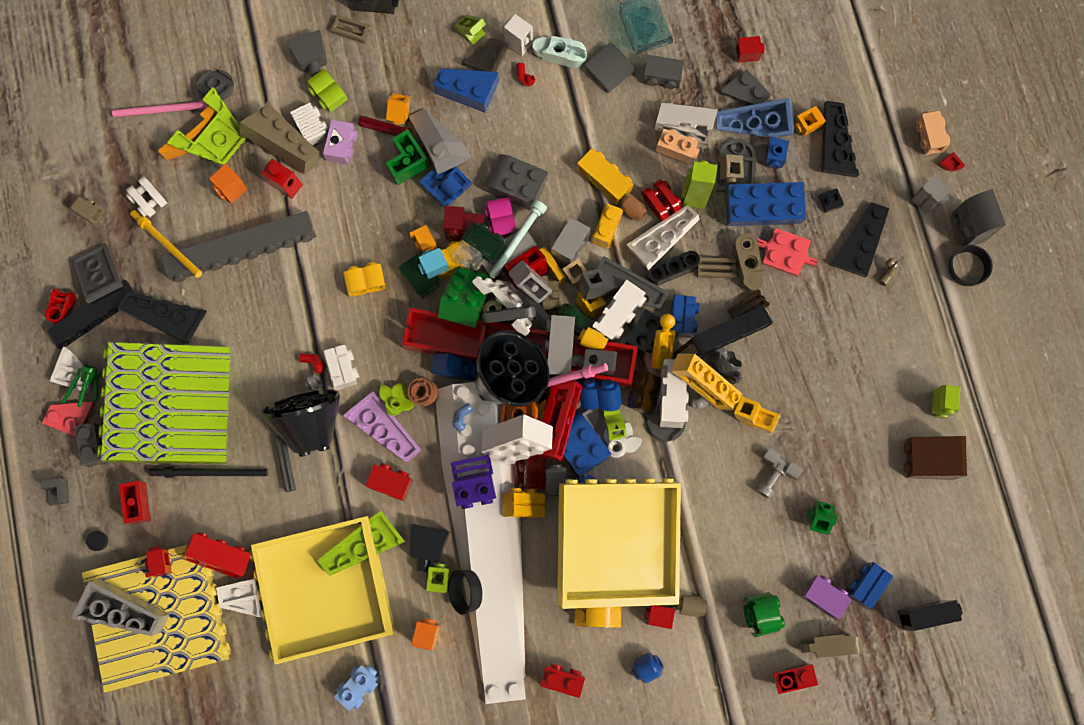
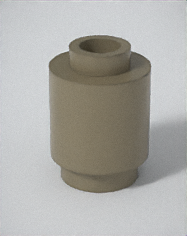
(691, 606)

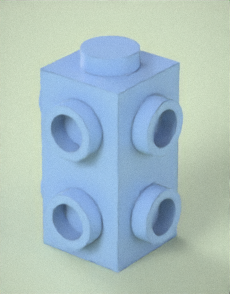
(362, 680)

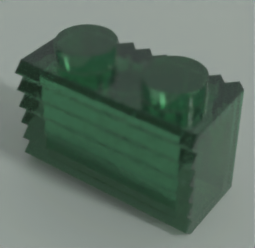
(484, 241)
(419, 282)

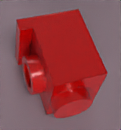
(157, 562)

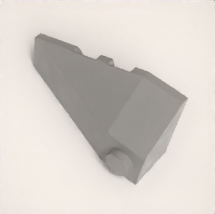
(440, 144)

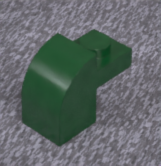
(581, 321)

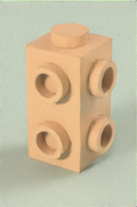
(932, 132)
(677, 146)

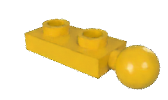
(663, 341)

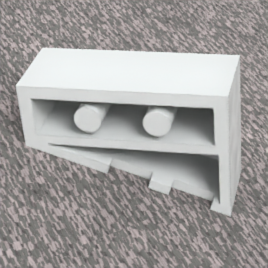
(672, 398)

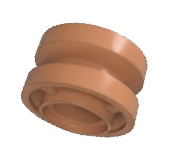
(415, 389)

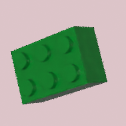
(462, 299)

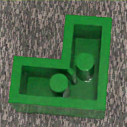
(409, 162)

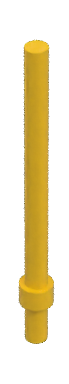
(145, 224)

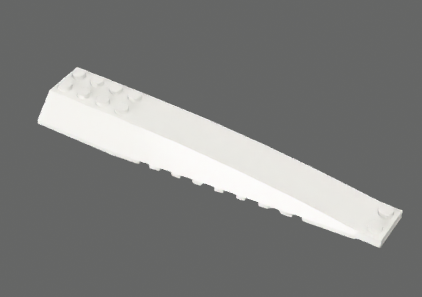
(487, 546)

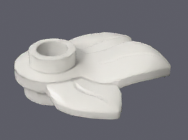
(627, 445)

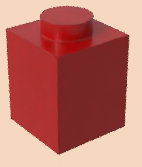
(749, 49)
(659, 616)

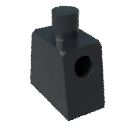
(427, 545)

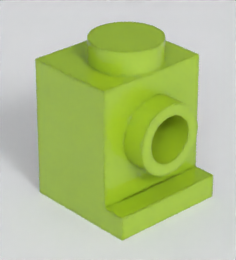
(432, 584)

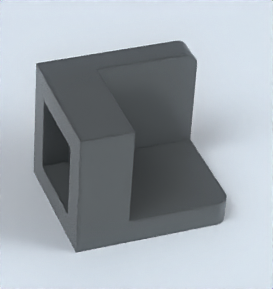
(57, 491)

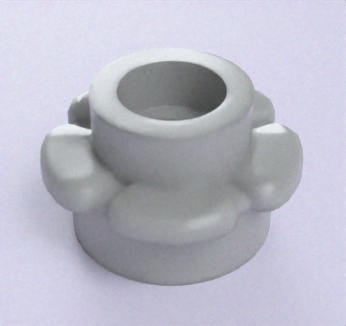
(313, 382)

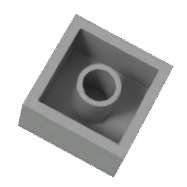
(570, 242)

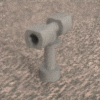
(779, 467)

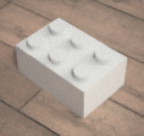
(516, 439)

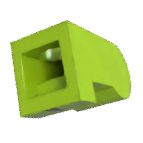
(613, 423)

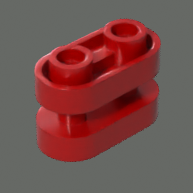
(671, 202)

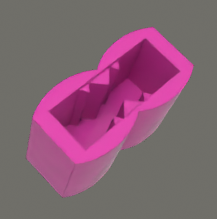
(501, 217)

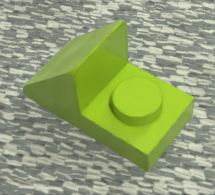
(471, 28)

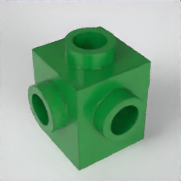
(822, 517)

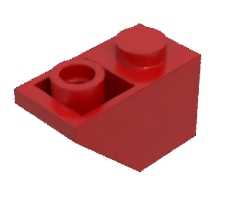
(795, 678)

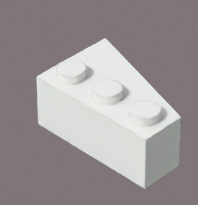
(687, 120)
(620, 310)

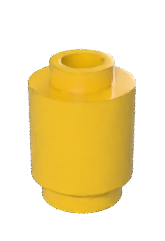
(593, 339)

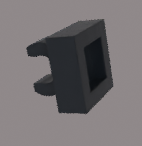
(831, 200)

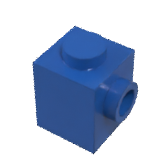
(776, 153)

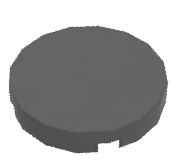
(219, 79)
(662, 433)

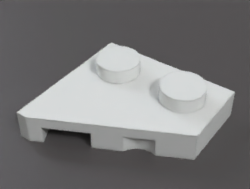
(66, 370)
(240, 597)

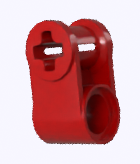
(61, 304)

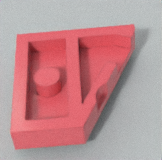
(67, 416)

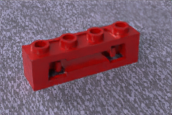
(560, 415)

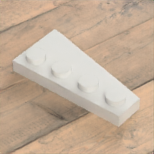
(659, 239)

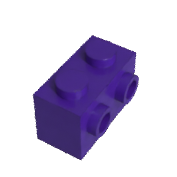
(474, 490)

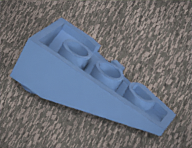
(762, 119)

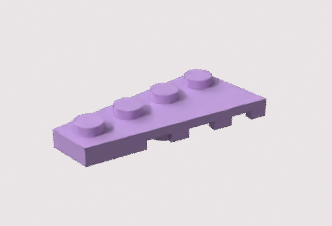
(384, 428)

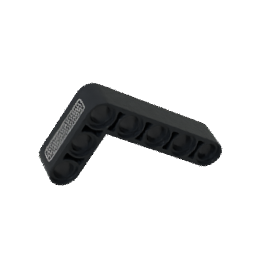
(726, 333)

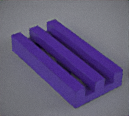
(455, 471)

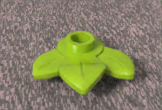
(395, 396)

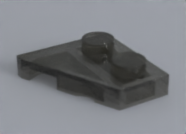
(487, 56)

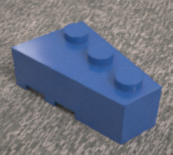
(467, 87)

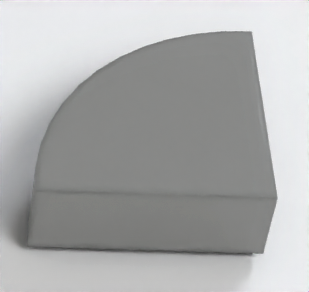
(592, 417)

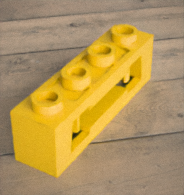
(706, 381)

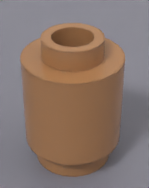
(633, 207)

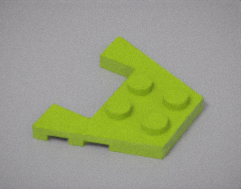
(218, 139)

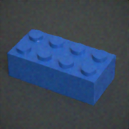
(765, 204)

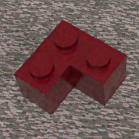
(458, 222)

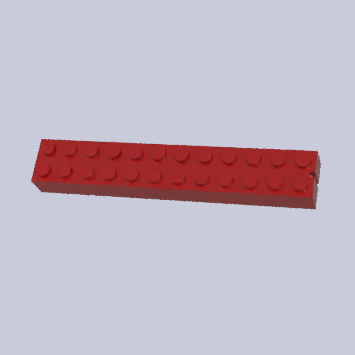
(443, 336)

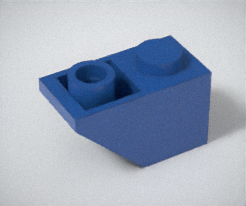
(453, 367)

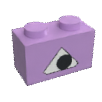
(340, 142)

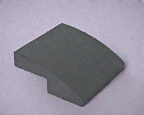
(609, 67)

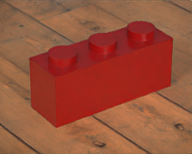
(216, 555)

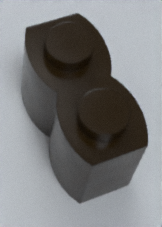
(644, 392)

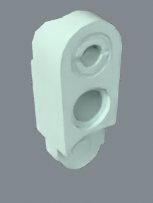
(545, 48)

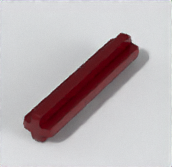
(381, 126)

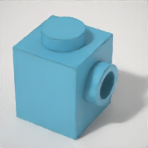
(432, 263)

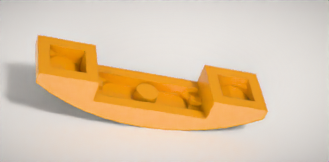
(170, 152)

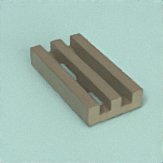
(362, 39)
(717, 267)

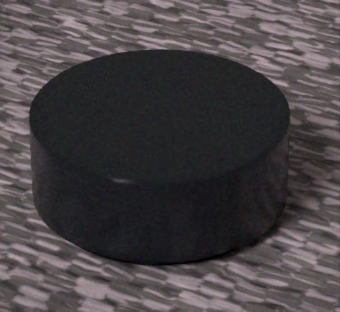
(97, 541)

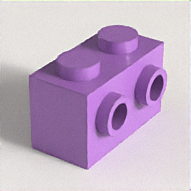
(826, 597)

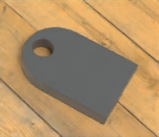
(749, 162)

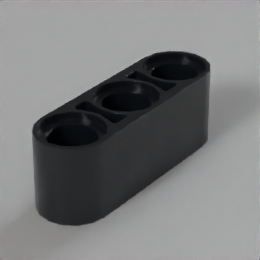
(678, 261)

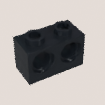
(641, 331)

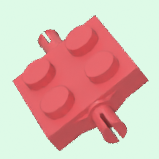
(786, 252)

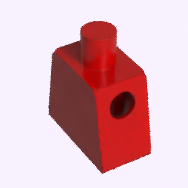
(279, 176)

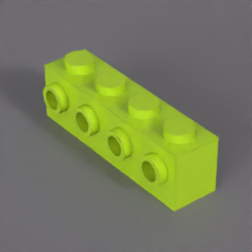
(698, 184)

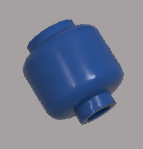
(647, 668)

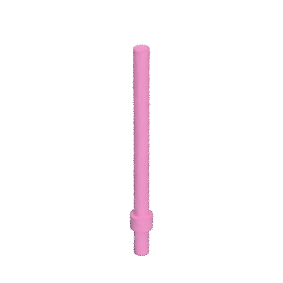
(160, 109)
(587, 372)

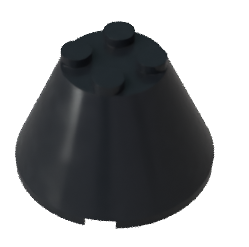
(510, 369)
(305, 420)

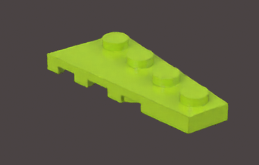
(353, 548)

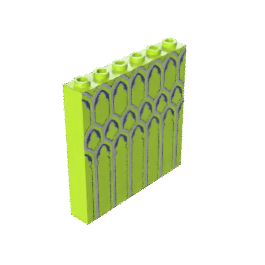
(165, 404)

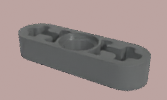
(508, 314)

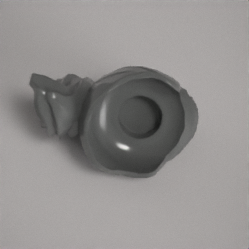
(726, 365)

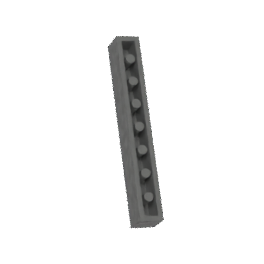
(242, 245)

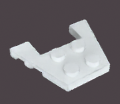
(505, 295)

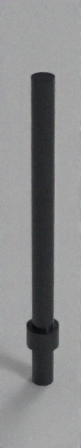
(171, 472)

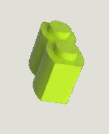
(327, 90)
(945, 401)

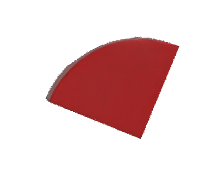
(951, 163)

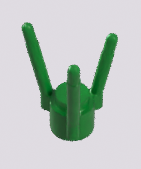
(87, 375)

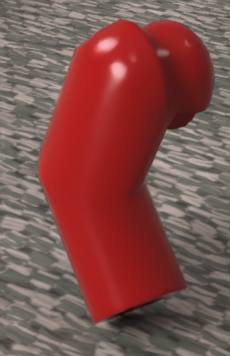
(522, 77)
(314, 360)

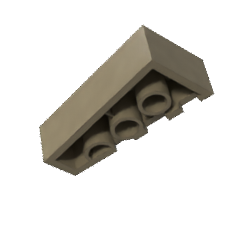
(280, 138)

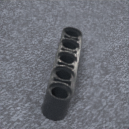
(87, 317)

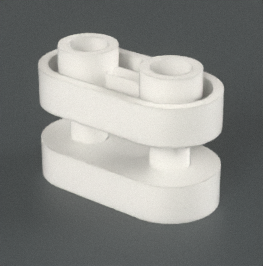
(145, 207)

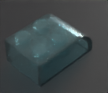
(645, 25)

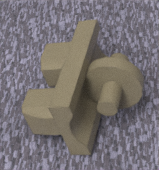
(551, 304)

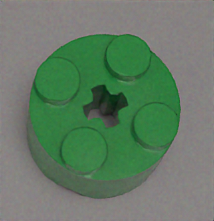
(763, 614)

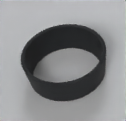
(982, 254)
(456, 594)

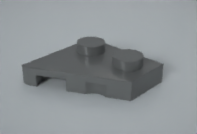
(746, 89)

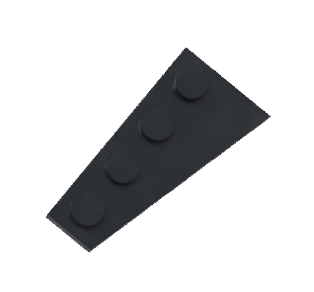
(836, 143)
(862, 243)
(170, 318)

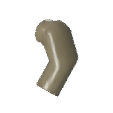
(890, 272)

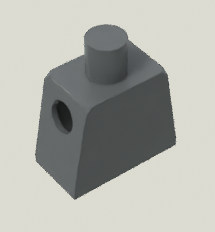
(309, 51)
(598, 357)

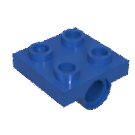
(446, 186)

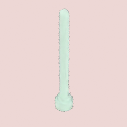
(536, 210)

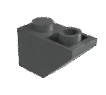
(597, 284)
(554, 476)

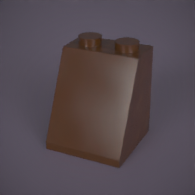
(936, 457)

